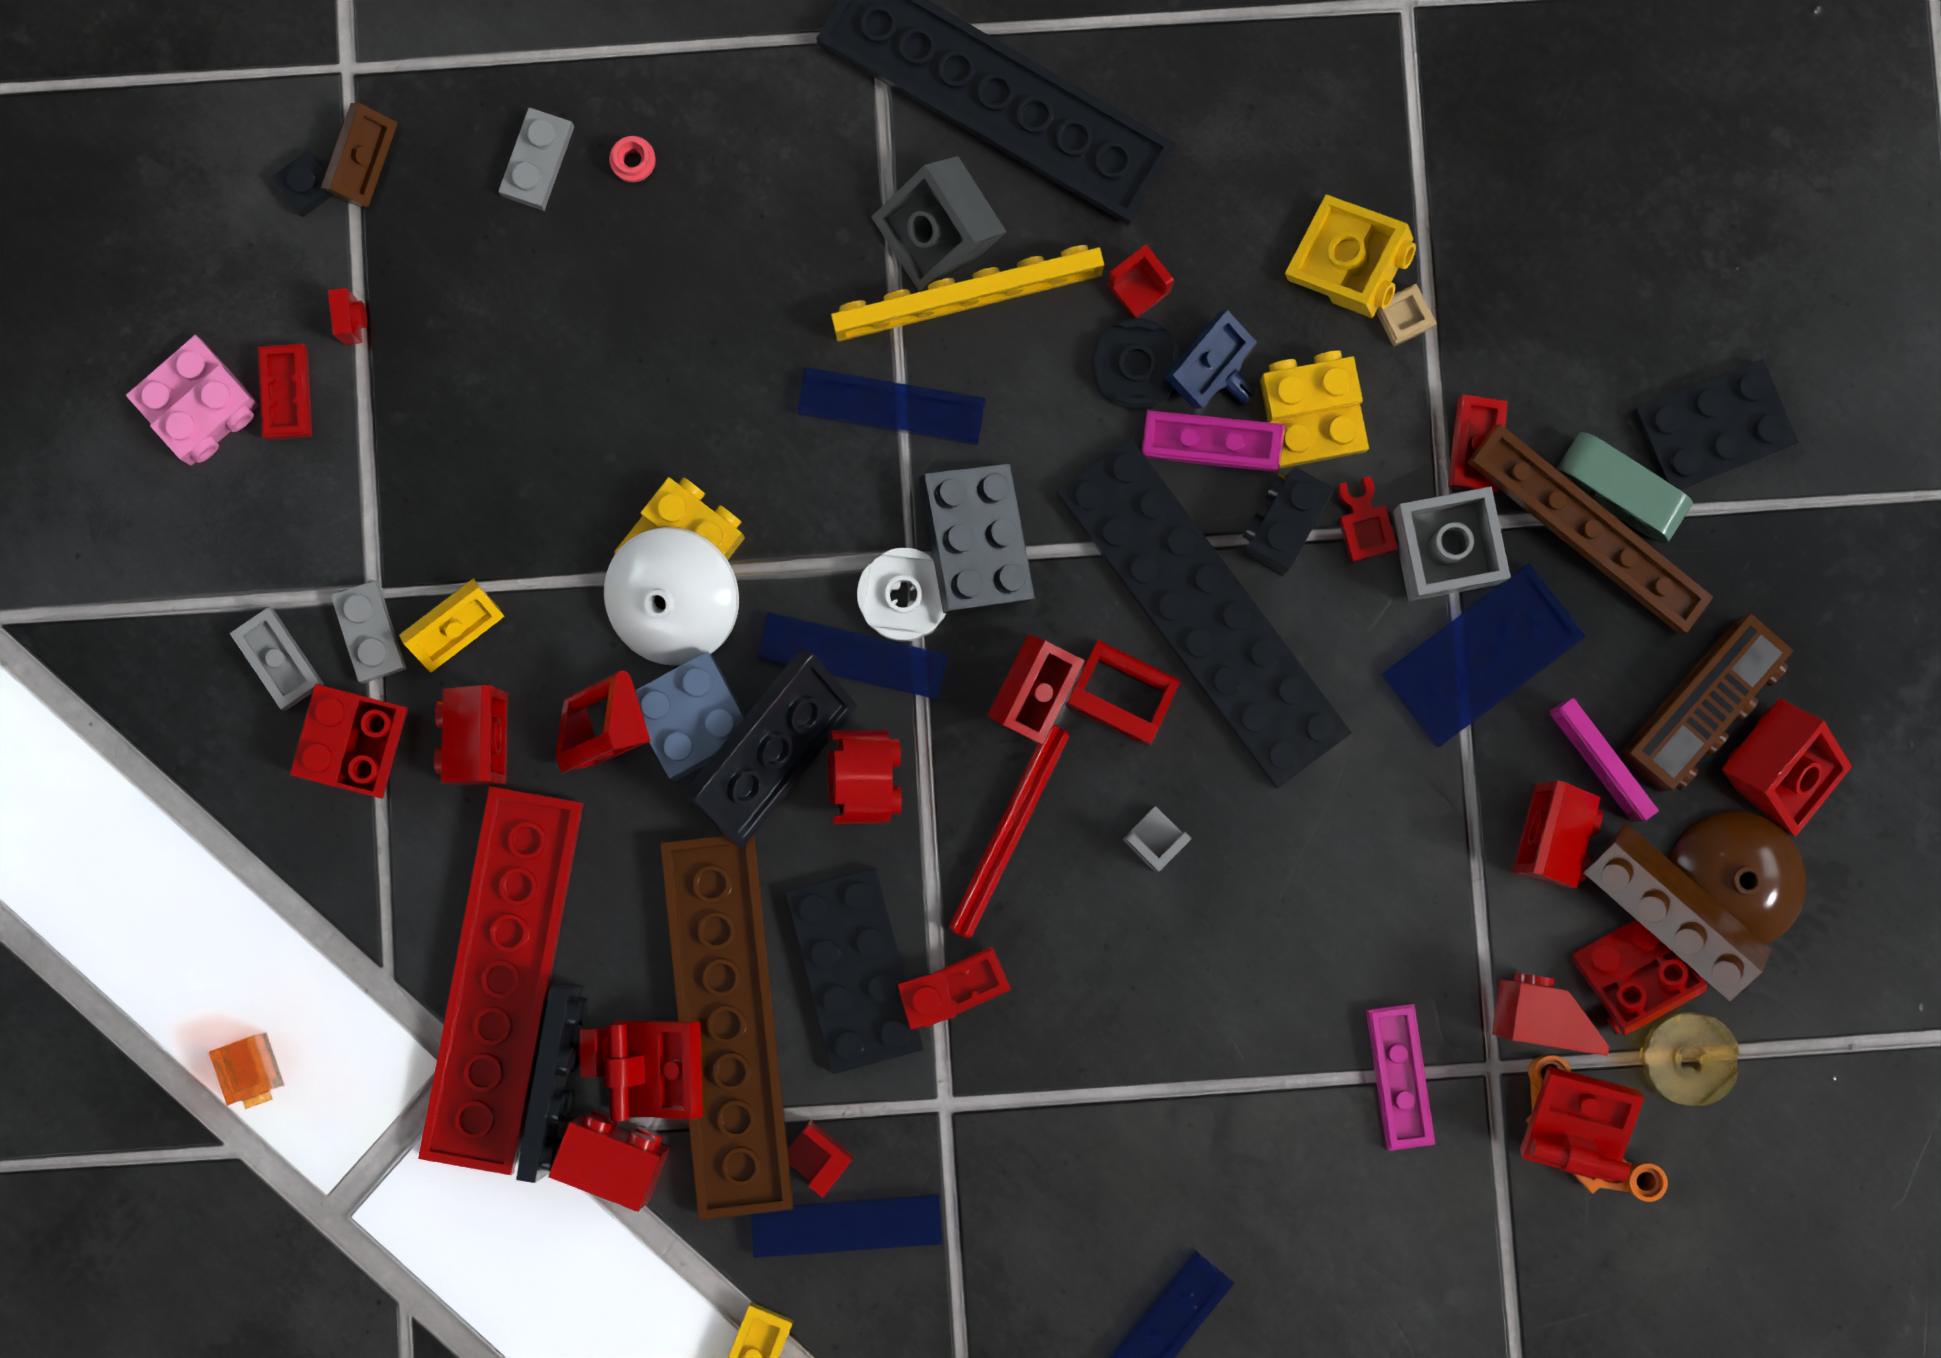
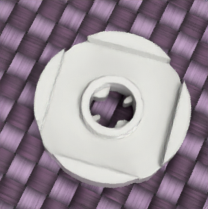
(887, 574)

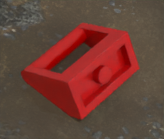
(1111, 715)
(622, 729)

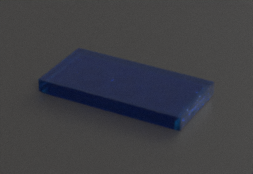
(1483, 655)

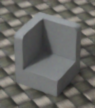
(1156, 839)

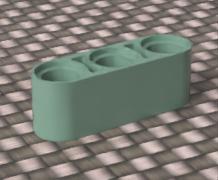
(1625, 487)

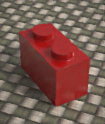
(1035, 688)

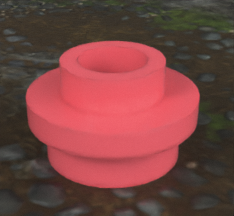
(626, 147)

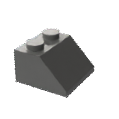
(938, 222)

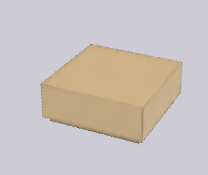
(1406, 315)

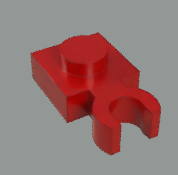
(1366, 529)

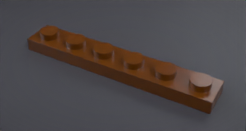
(1590, 529)

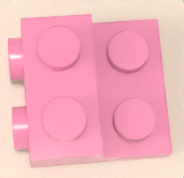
(193, 401)

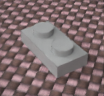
(536, 159)
(368, 632)
(276, 658)

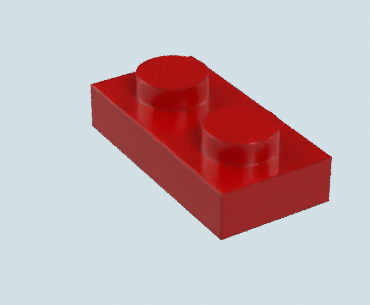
(1472, 424)

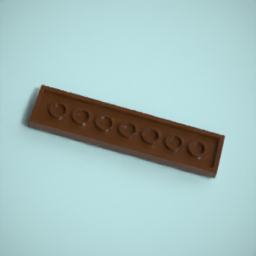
(727, 987)

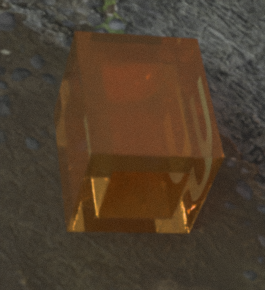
(247, 1070)

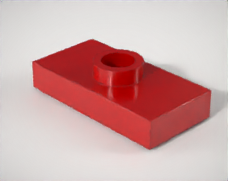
(284, 391)
(975, 980)

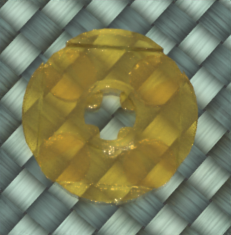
(1717, 1059)

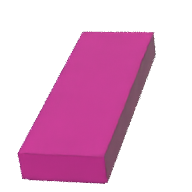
(1213, 441)
(1603, 760)
(1400, 1077)

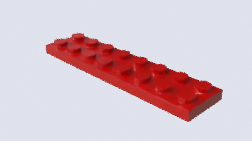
(501, 981)

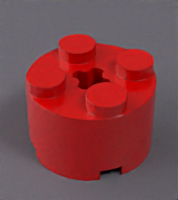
(863, 776)

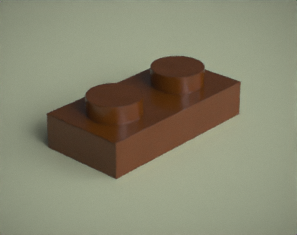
(359, 155)

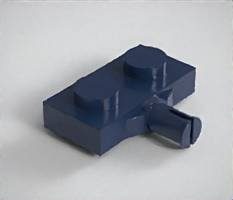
(1214, 363)

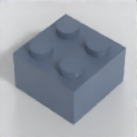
(689, 714)

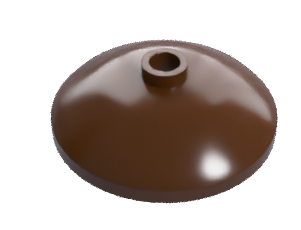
(1735, 842)

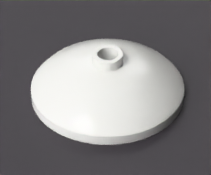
(692, 580)

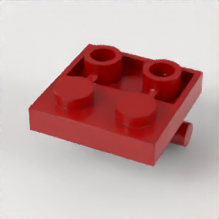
(1636, 977)
(654, 1069)
(1582, 1125)

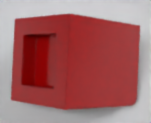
(1140, 282)
(818, 1158)

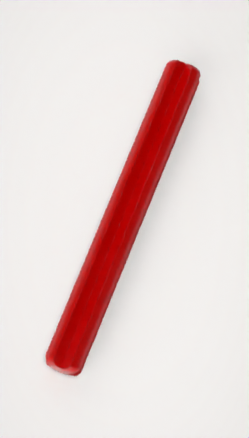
(1008, 833)

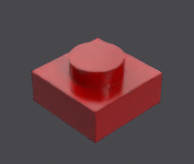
(347, 316)
(927, 1000)
(592, 1051)

